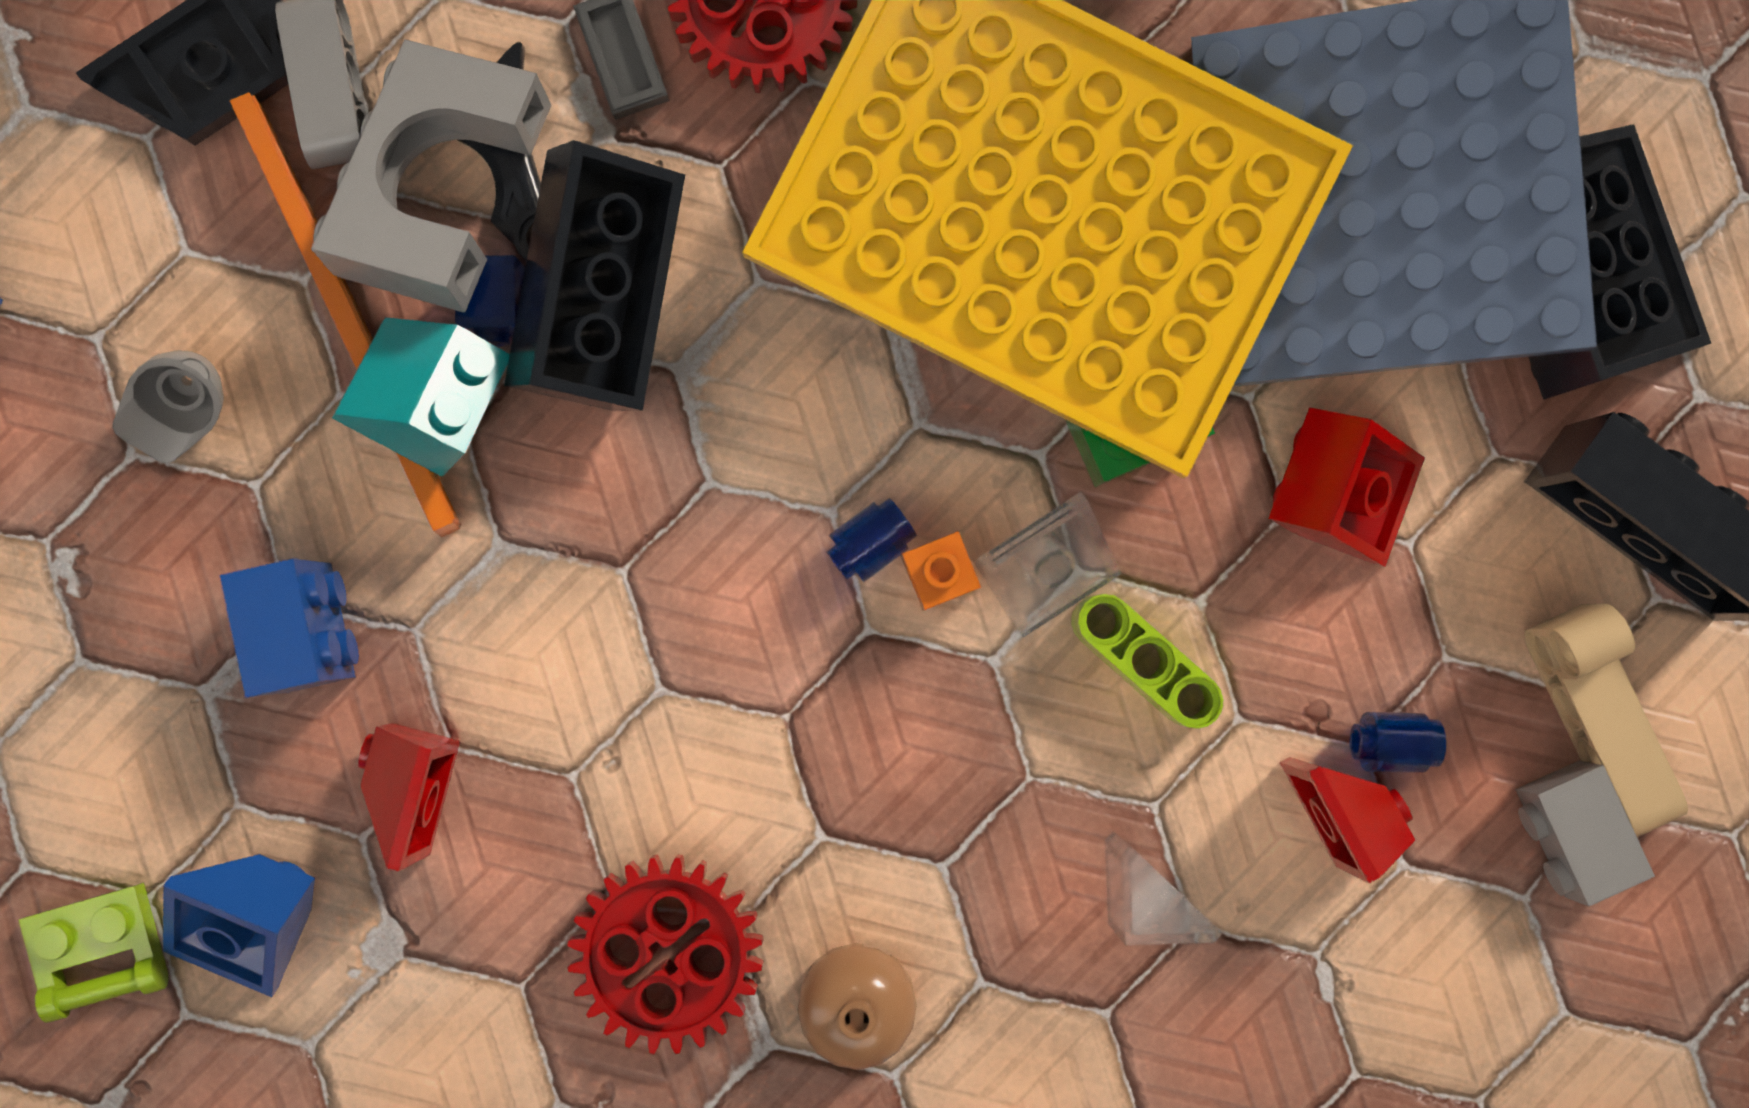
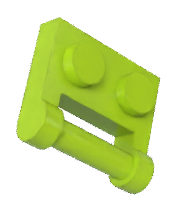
(87, 933)

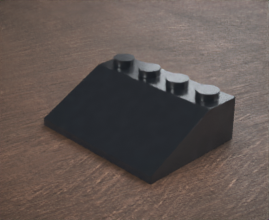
(1636, 271)

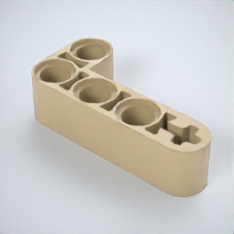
(1601, 712)

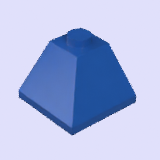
(238, 918)

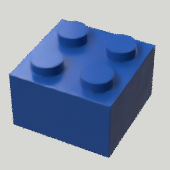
(289, 626)

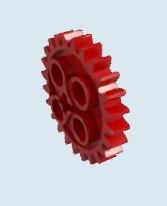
(808, 29)
(699, 994)

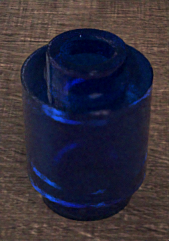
(870, 540)
(1398, 742)

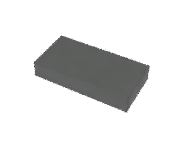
(621, 55)

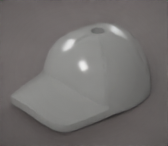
(165, 410)

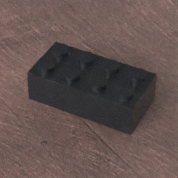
(594, 278)
(1652, 510)

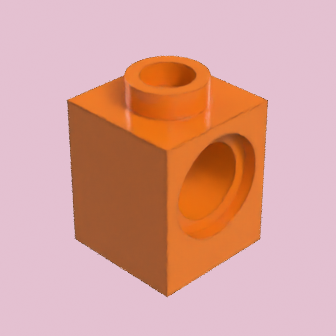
(940, 571)

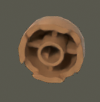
(856, 982)

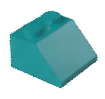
(422, 390)

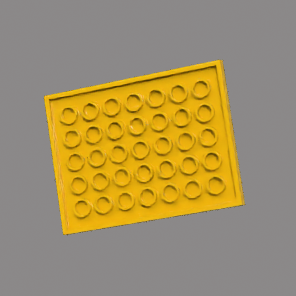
(1051, 210)

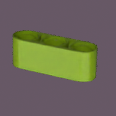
(1174, 668)

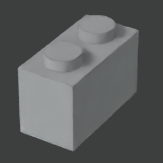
(1583, 833)

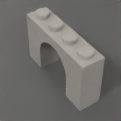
(423, 102)

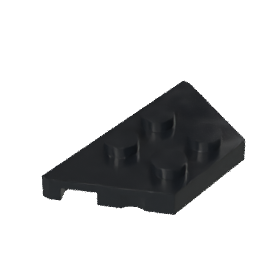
(193, 64)

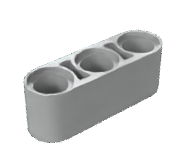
(322, 79)

